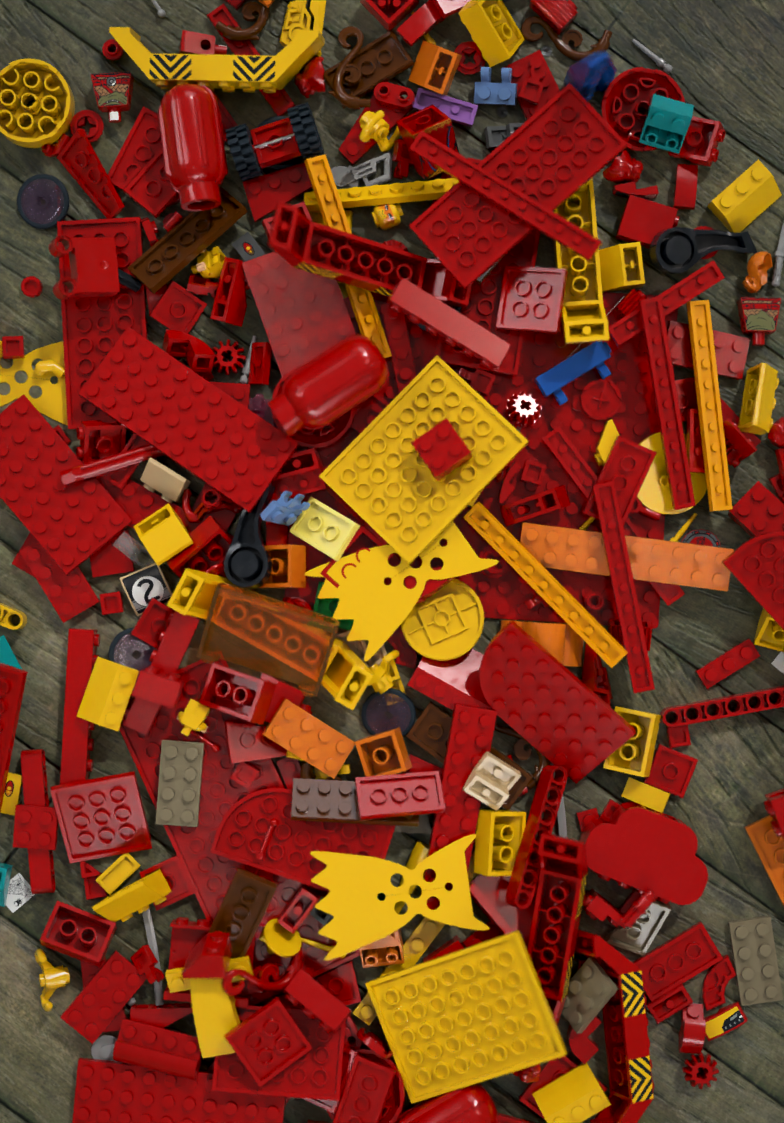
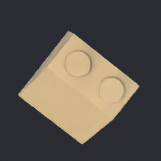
(163, 479)

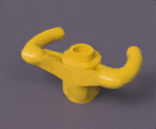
(376, 128)
(381, 680)
(51, 978)

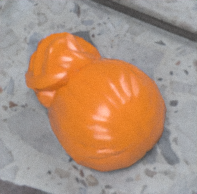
(757, 271)

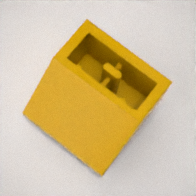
(621, 267)
(163, 534)

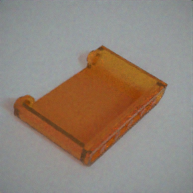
(268, 637)

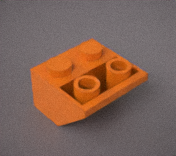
(434, 68)
(383, 951)

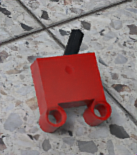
(91, 267)

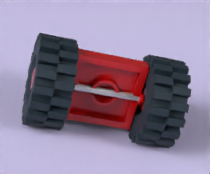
(274, 142)

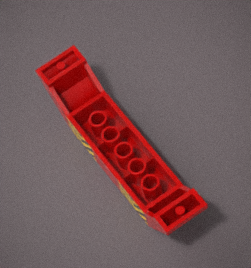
(358, 259)
(557, 915)
(624, 1034)

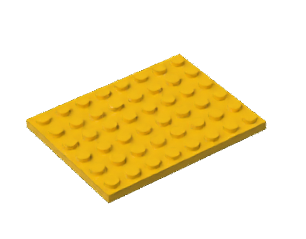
(390, 482)
(466, 1017)

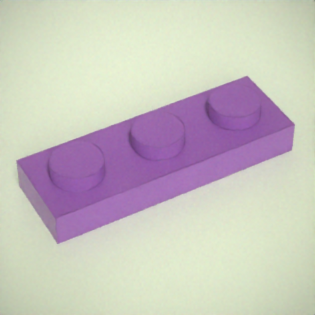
(456, 109)

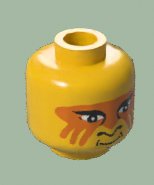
(387, 215)

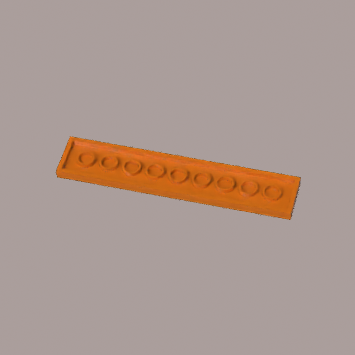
(649, 558)

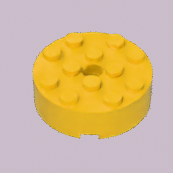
(49, 114)

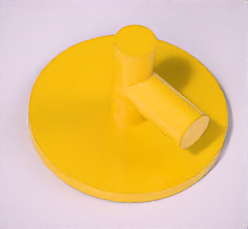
(280, 939)

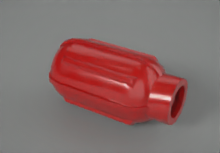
(193, 145)
(331, 385)
(462, 1105)

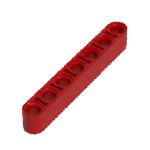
(722, 707)
(36, 793)
(529, 844)

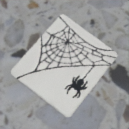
(18, 892)

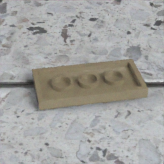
(180, 783)
(755, 960)

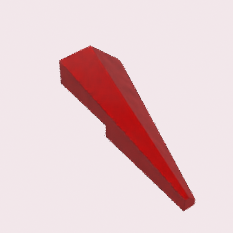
(596, 675)

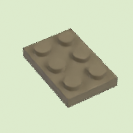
(587, 994)

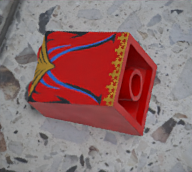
(433, 123)

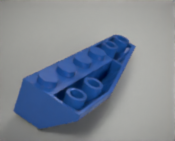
(591, 74)

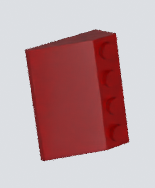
(451, 680)

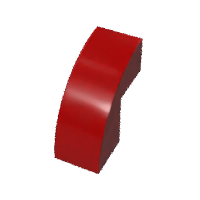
(198, 353)

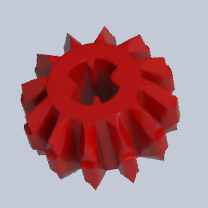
(220, 360)
(523, 409)
(692, 1072)

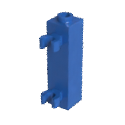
(573, 368)

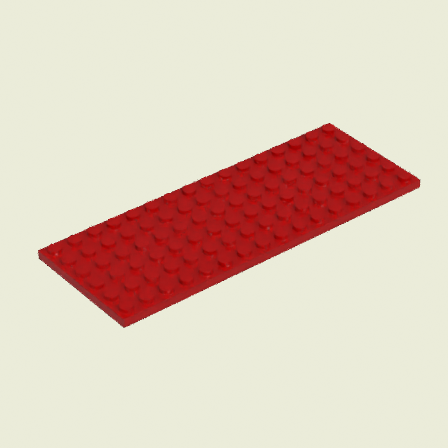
(207, 872)

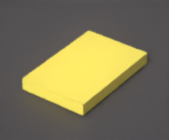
(324, 529)

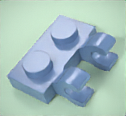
(495, 93)
(284, 511)

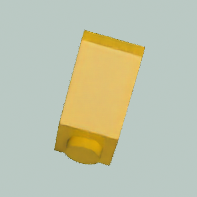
(606, 442)

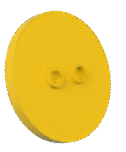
(655, 488)
(445, 623)

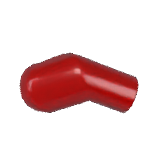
(54, 149)

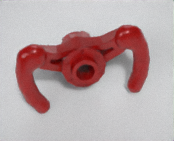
(195, 517)

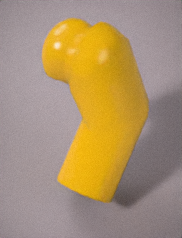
(48, 366)

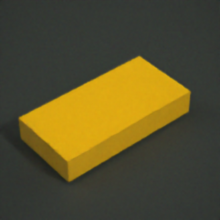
(117, 873)

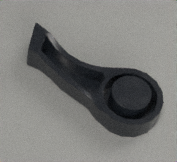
(681, 248)
(247, 558)

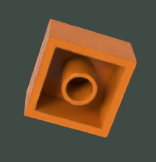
(287, 566)
(383, 753)

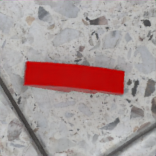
(420, 23)

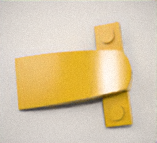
(212, 1007)

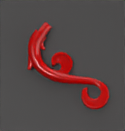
(262, 982)

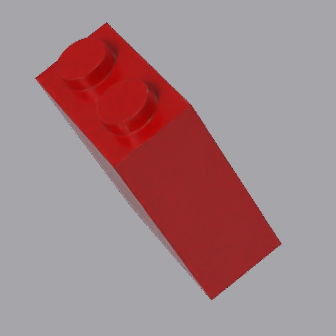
(644, 220)

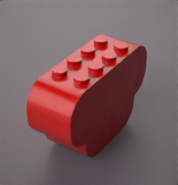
(646, 852)

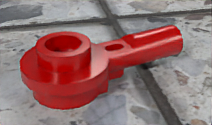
(638, 507)

